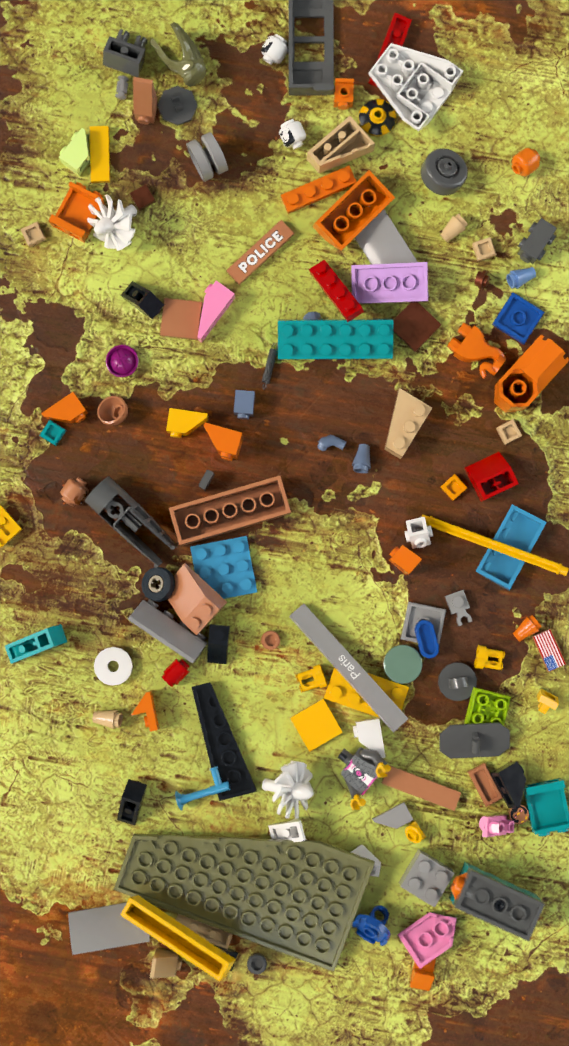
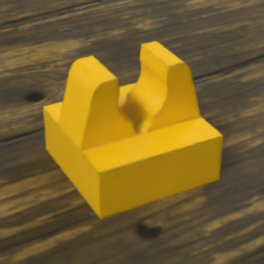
(546, 701)

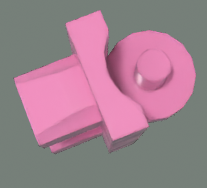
(496, 825)

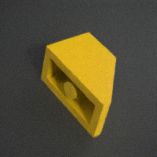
(184, 422)

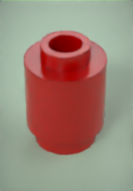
(175, 672)

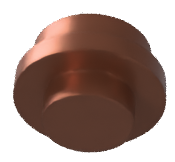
(482, 279)

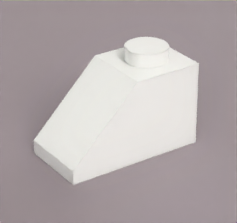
(370, 734)

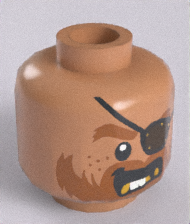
(74, 491)

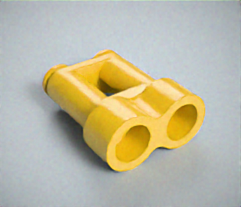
(482, 661)
(318, 675)

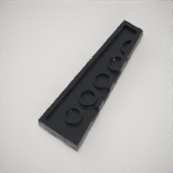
(221, 744)

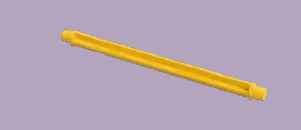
(496, 545)

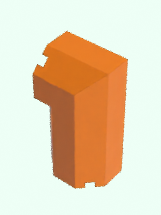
(529, 375)

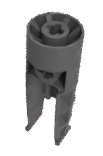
(106, 497)

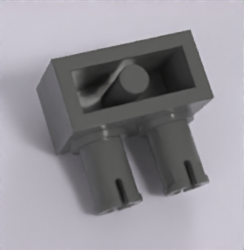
(125, 56)

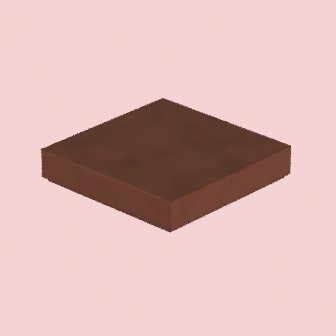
(415, 325)

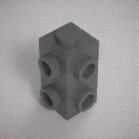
(533, 246)

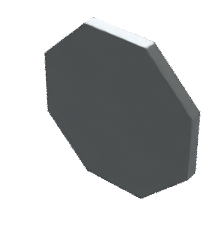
(177, 105)

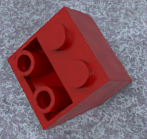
(491, 476)

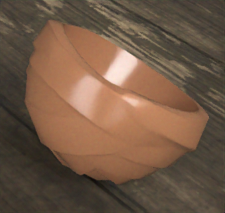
(112, 410)

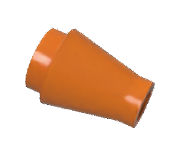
(527, 628)

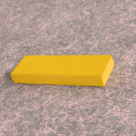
(99, 154)

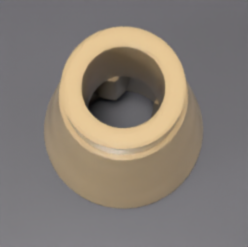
(453, 228)
(109, 718)

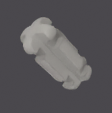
(122, 87)

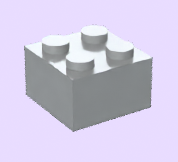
(426, 878)

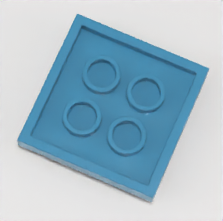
(225, 566)

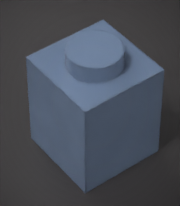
(244, 404)

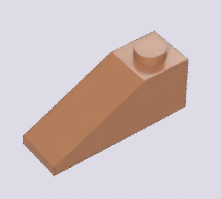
(144, 100)

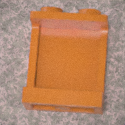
(74, 211)

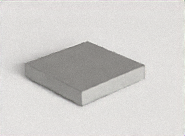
(417, 612)

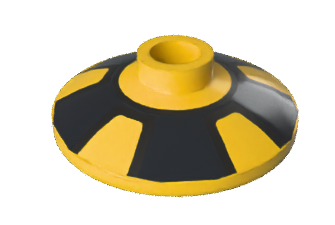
(377, 125)

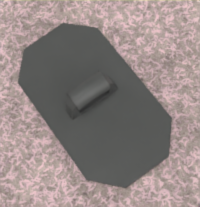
(474, 740)

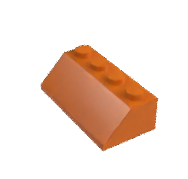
(353, 211)

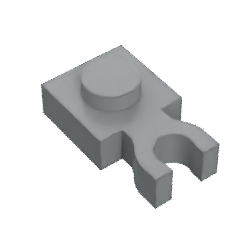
(457, 604)

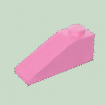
(215, 304)

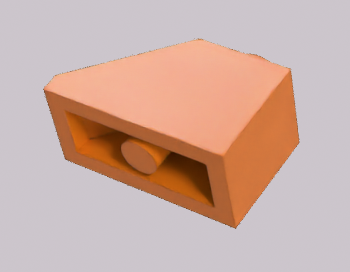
(67, 410)
(404, 559)

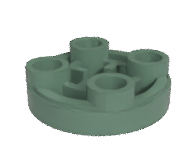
(402, 664)

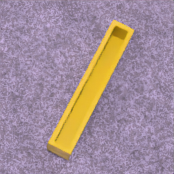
(178, 937)

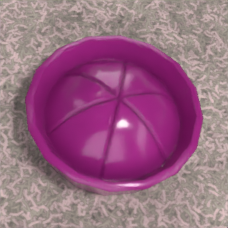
(122, 360)

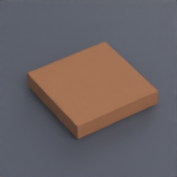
(180, 319)

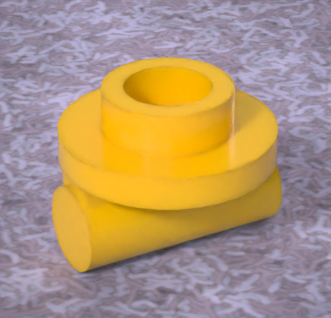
(414, 832)

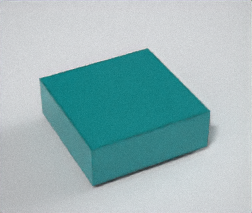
(52, 432)

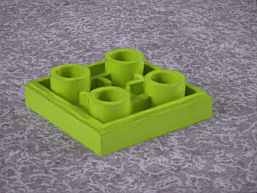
(487, 707)

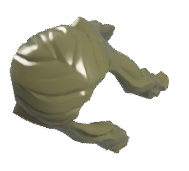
(192, 66)

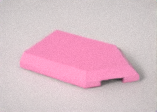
(428, 937)

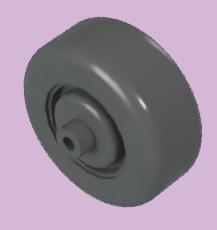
(444, 172)

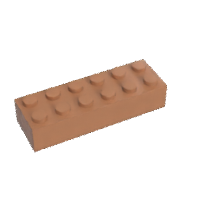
(230, 510)

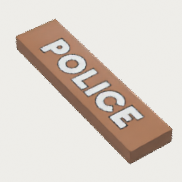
(260, 252)

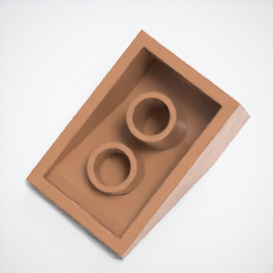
(194, 600)

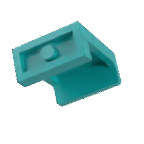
(547, 806)

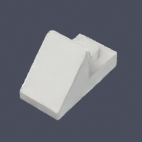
(288, 830)

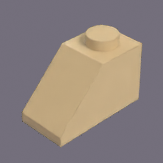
(165, 964)

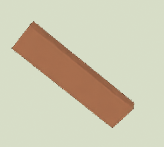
(422, 788)

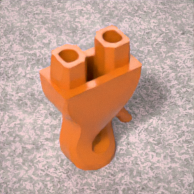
(475, 349)

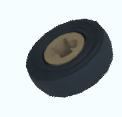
(150, 580)

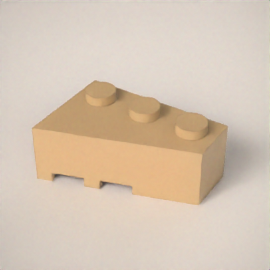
(340, 146)
(405, 423)

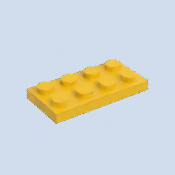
(343, 693)

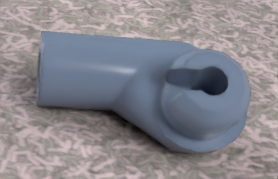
(330, 440)

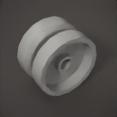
(208, 156)

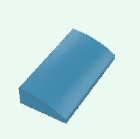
(519, 531)

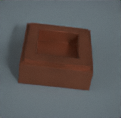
(142, 197)

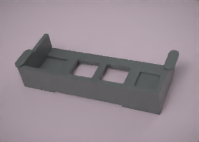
(312, 77)

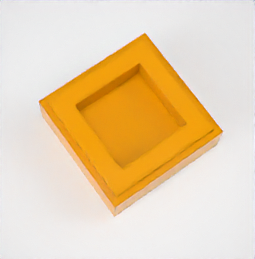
(453, 487)

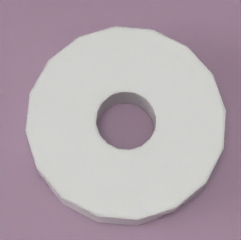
(103, 660)

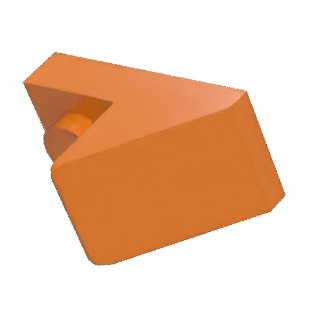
(147, 706)
(423, 977)

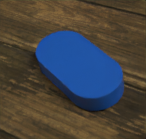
(426, 639)

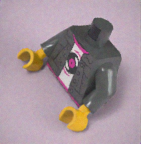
(361, 772)

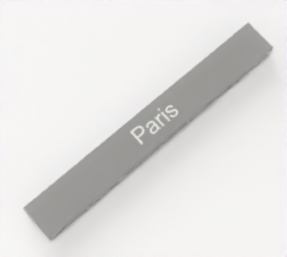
(348, 668)

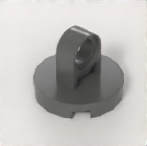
(457, 681)

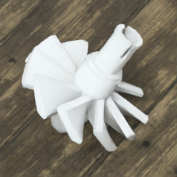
(114, 225)
(292, 786)

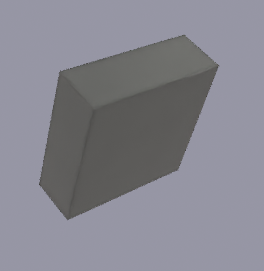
(206, 480)

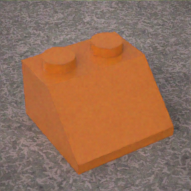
(225, 441)

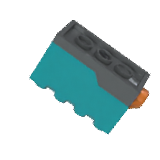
(496, 901)

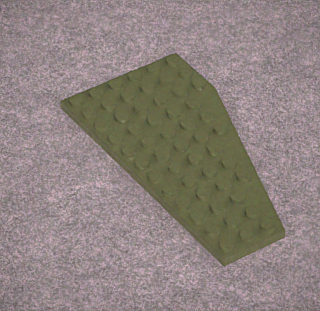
(259, 889)

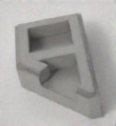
(394, 817)

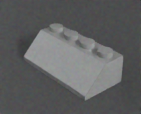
(168, 631)

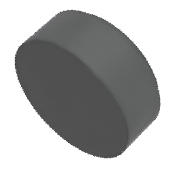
(256, 963)

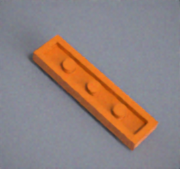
(318, 189)

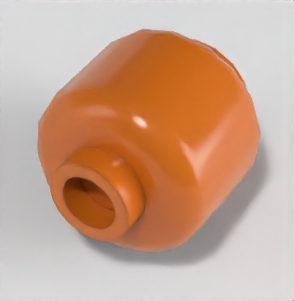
(526, 162)

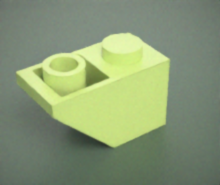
(77, 153)

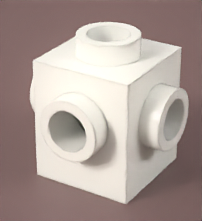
(418, 532)

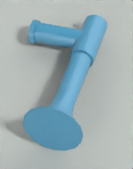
(219, 787)

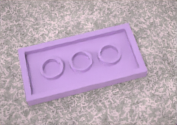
(390, 283)

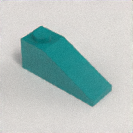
(36, 643)

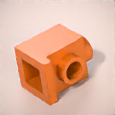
(343, 85)

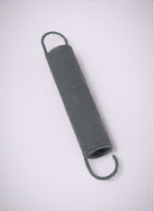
(269, 365)

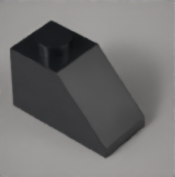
(142, 300)
(218, 644)
(510, 782)
(131, 802)

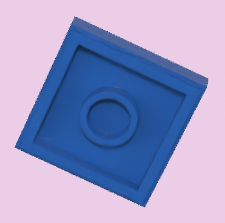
(518, 318)

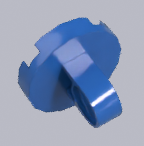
(372, 929)

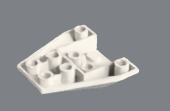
(414, 83)

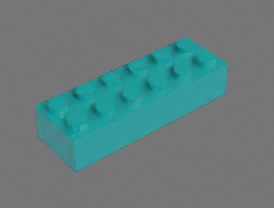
(335, 339)

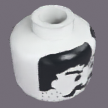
(274, 49)
(292, 134)

